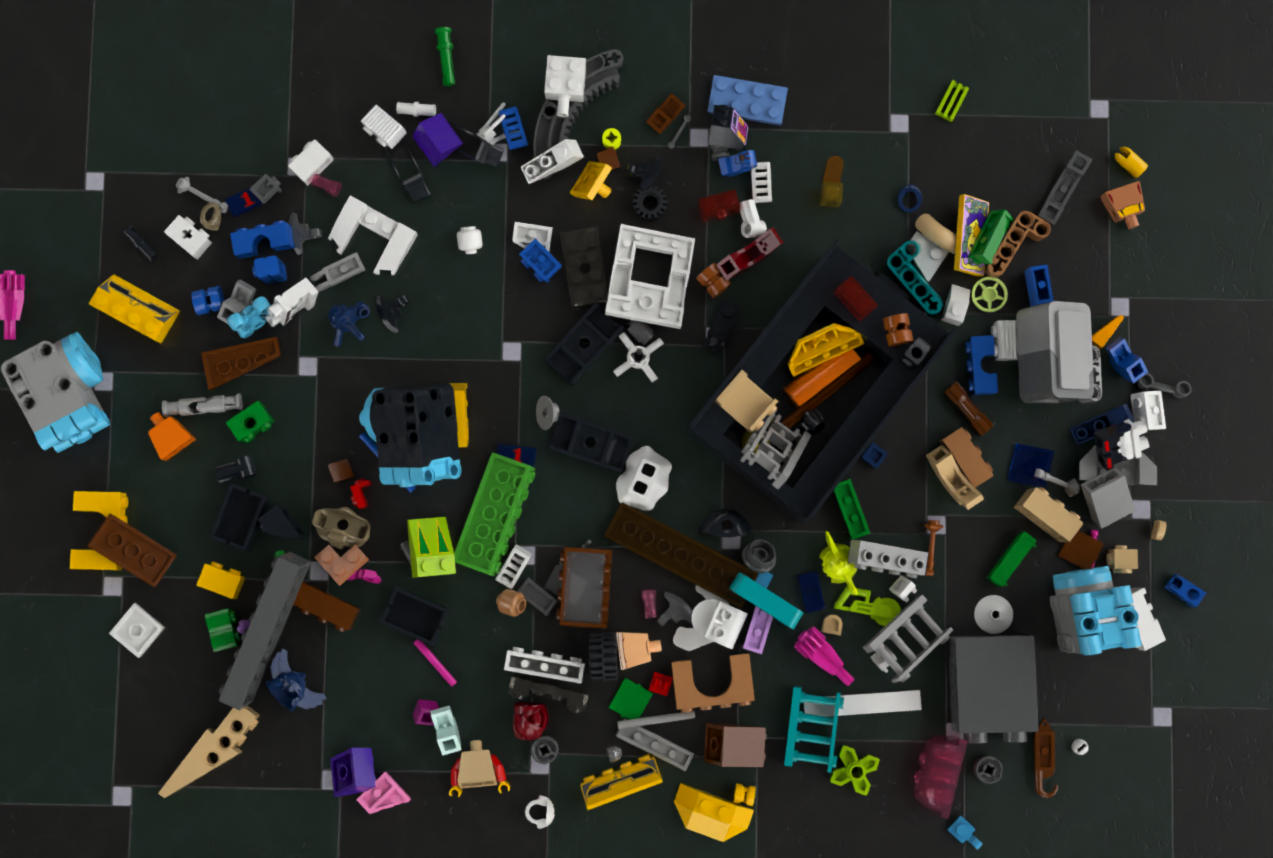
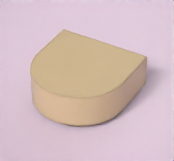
(1158, 530)
(832, 624)

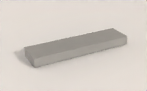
(656, 746)

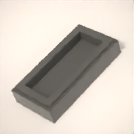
(537, 596)

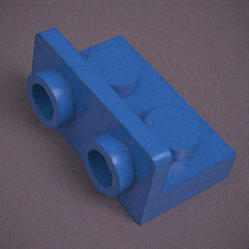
(540, 260)

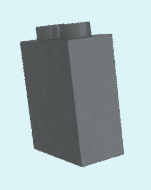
(993, 686)

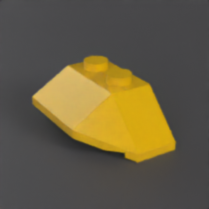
(823, 346)
(711, 814)

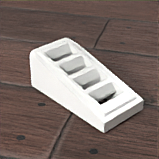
(761, 199)
(520, 551)

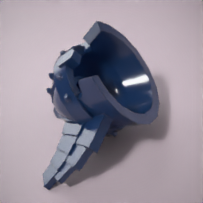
(290, 686)

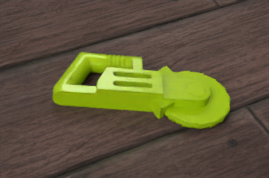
(881, 610)

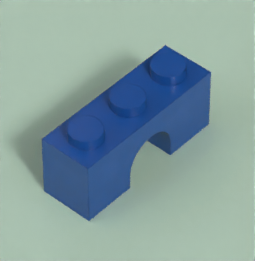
(246, 241)
(980, 381)

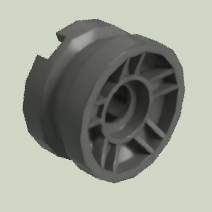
(538, 755)
(979, 768)

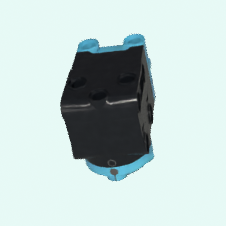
(414, 433)

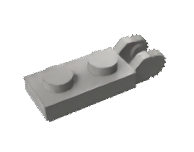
(339, 271)

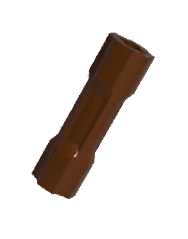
(977, 419)

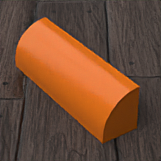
(818, 377)

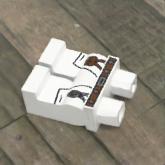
(292, 300)

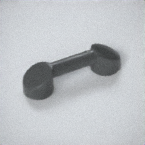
(1181, 390)

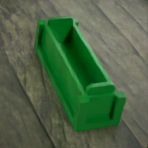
(990, 236)
(851, 510)
(1011, 559)

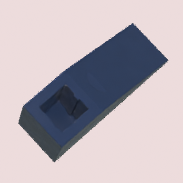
(1085, 431)

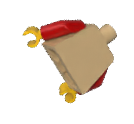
(477, 769)

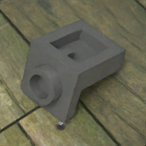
(265, 188)

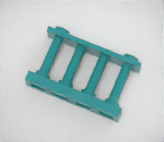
(795, 736)

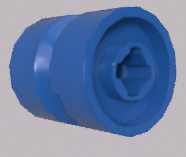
(202, 303)

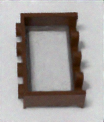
(585, 587)

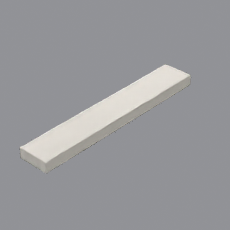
(869, 703)

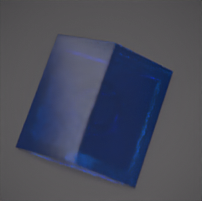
(1026, 461)

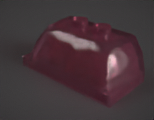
(939, 773)

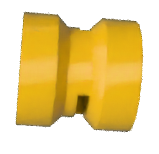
(739, 794)

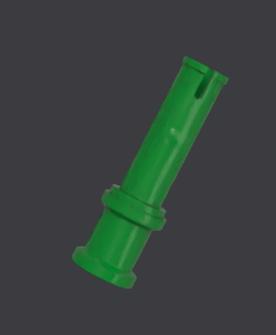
(444, 47)

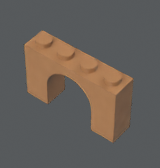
(739, 690)

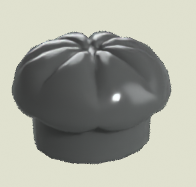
(759, 556)

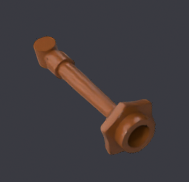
(933, 526)

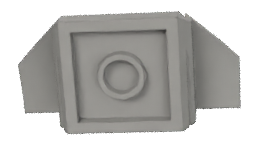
(1136, 471)

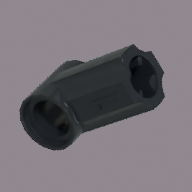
(241, 468)

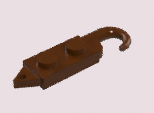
(1044, 757)

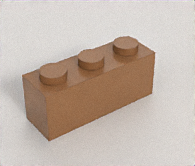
(967, 457)

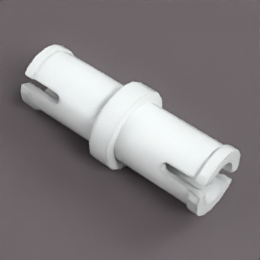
(416, 109)

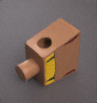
(1125, 203)

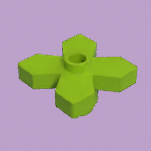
(864, 765)

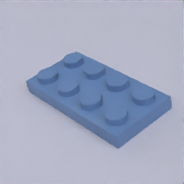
(750, 99)

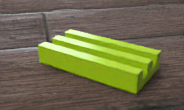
(959, 87)

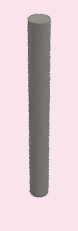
(655, 719)

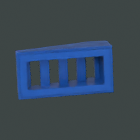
(512, 116)

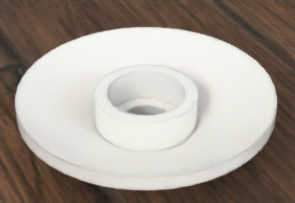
(984, 611)

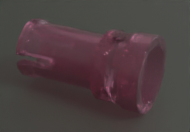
(331, 186)
(649, 598)

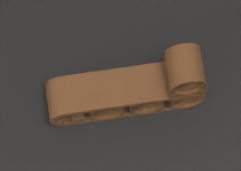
(1012, 246)

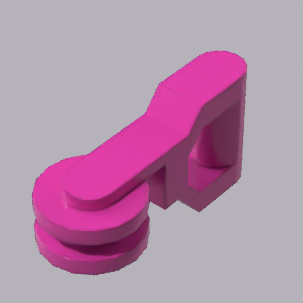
(367, 575)

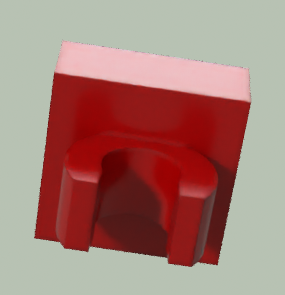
(660, 683)

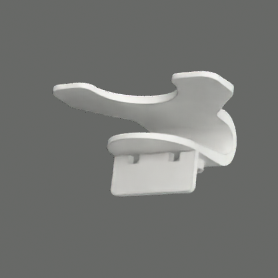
(712, 622)

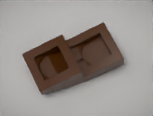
(666, 113)

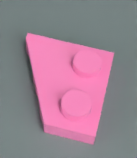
(384, 795)

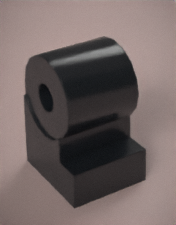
(915, 353)

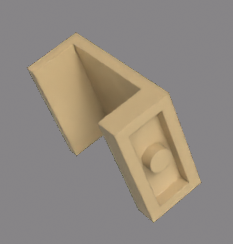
(746, 402)

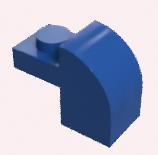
(1125, 362)

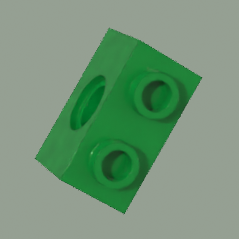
(239, 426)

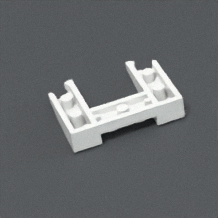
(357, 213)

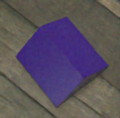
(436, 138)

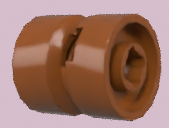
(712, 278)
(900, 336)

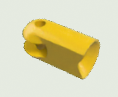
(1132, 163)

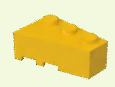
(461, 413)

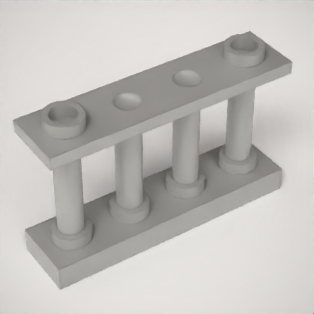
(889, 631)

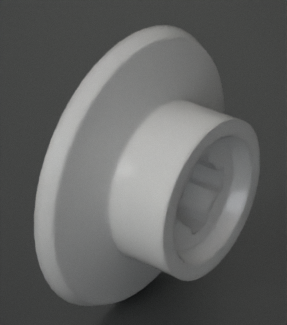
(546, 412)

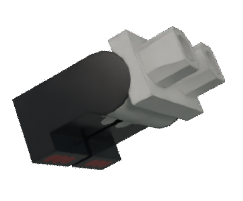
(1120, 443)

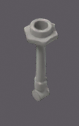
(184, 184)
(1071, 487)

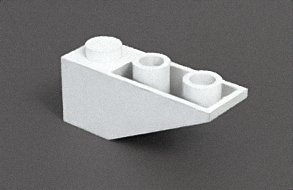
(552, 160)

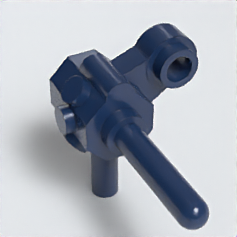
(344, 319)

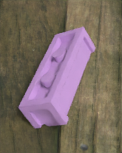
(757, 631)

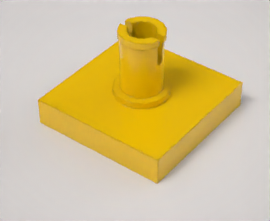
(592, 181)

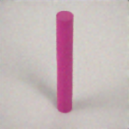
(435, 662)

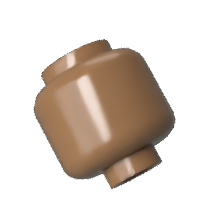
(511, 602)

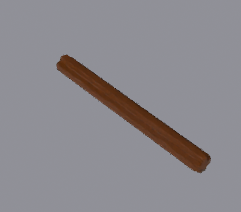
(827, 391)

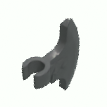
(302, 233)
(677, 610)

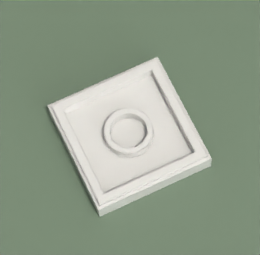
(136, 630)

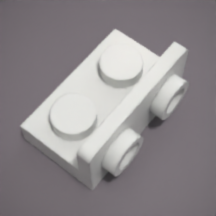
(1149, 409)

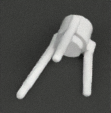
(487, 132)

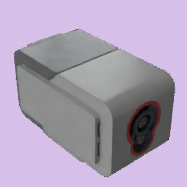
(1057, 354)

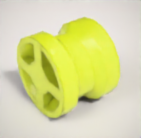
(613, 141)

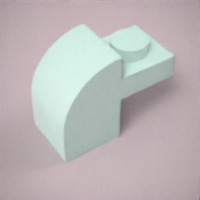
(446, 730)

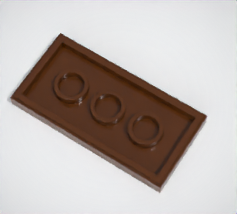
(132, 550)

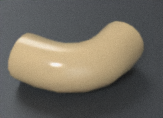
(936, 232)

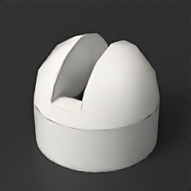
(1076, 744)

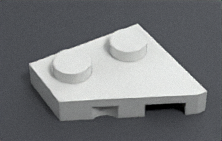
(929, 257)

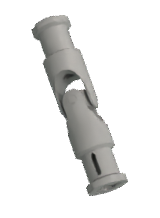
(213, 404)

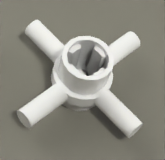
(639, 350)

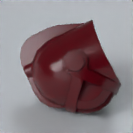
(529, 720)

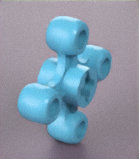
(252, 317)

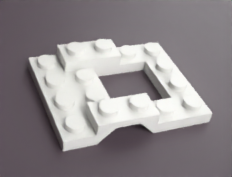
(643, 300)

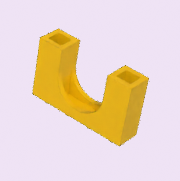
(105, 504)

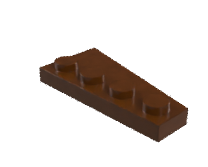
(234, 361)

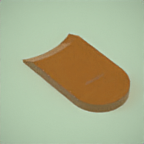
(833, 170)

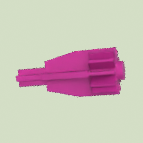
(11, 301)
(813, 646)

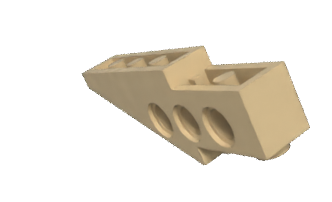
(198, 759)

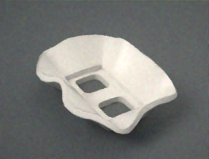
(656, 484)

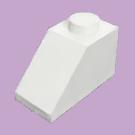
(956, 305)

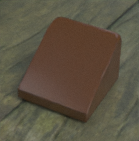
(608, 157)
(340, 470)

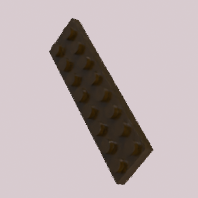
(677, 553)

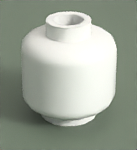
(469, 239)

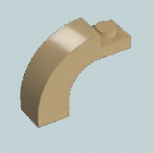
(952, 478)

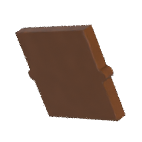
(1081, 550)

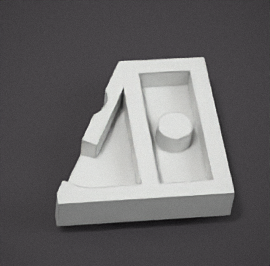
(526, 233)

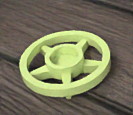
(989, 294)

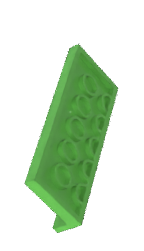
(494, 514)

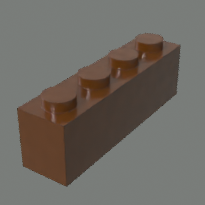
(326, 607)

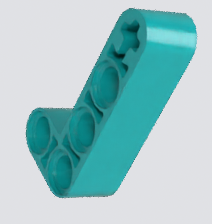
(918, 280)
(766, 600)

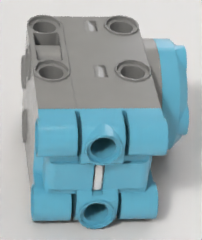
(56, 391)
(1093, 612)

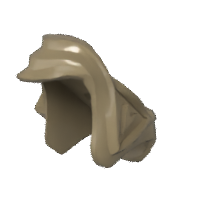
(326, 524)

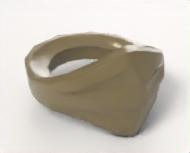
(215, 222)

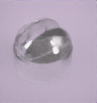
(614, 753)

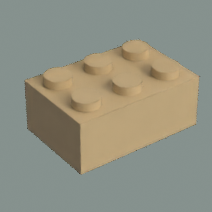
(1049, 514)

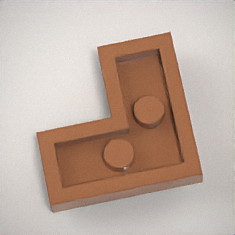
(341, 567)

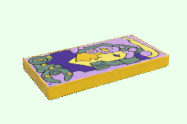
(971, 218)

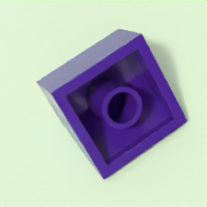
(352, 771)

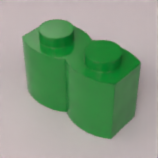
(223, 629)

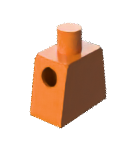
(169, 436)

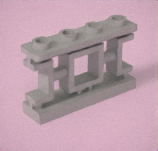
(770, 457)

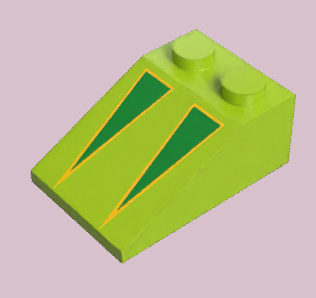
(430, 547)

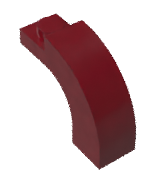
(750, 255)

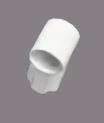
(752, 226)

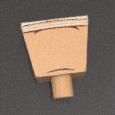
(635, 648)

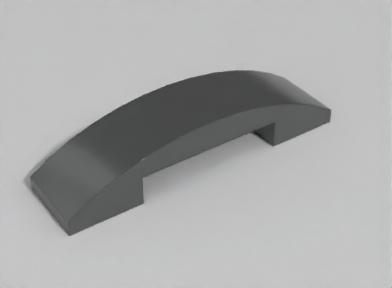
(1064, 187)

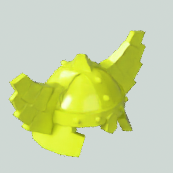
(836, 563)

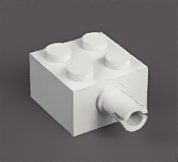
(565, 81)

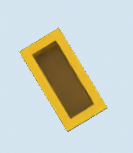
(220, 580)

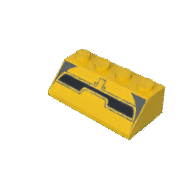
(134, 308)
(620, 782)

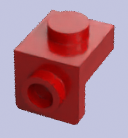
(358, 496)

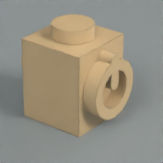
(1122, 559)

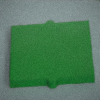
(630, 700)

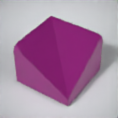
(423, 710)

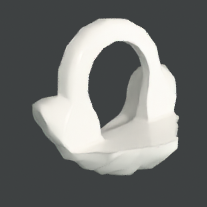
(543, 822)

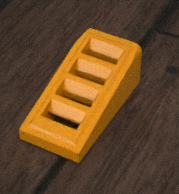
(1101, 337)

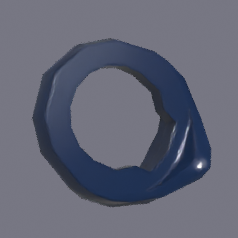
(901, 194)

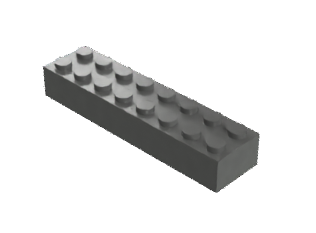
(264, 630)

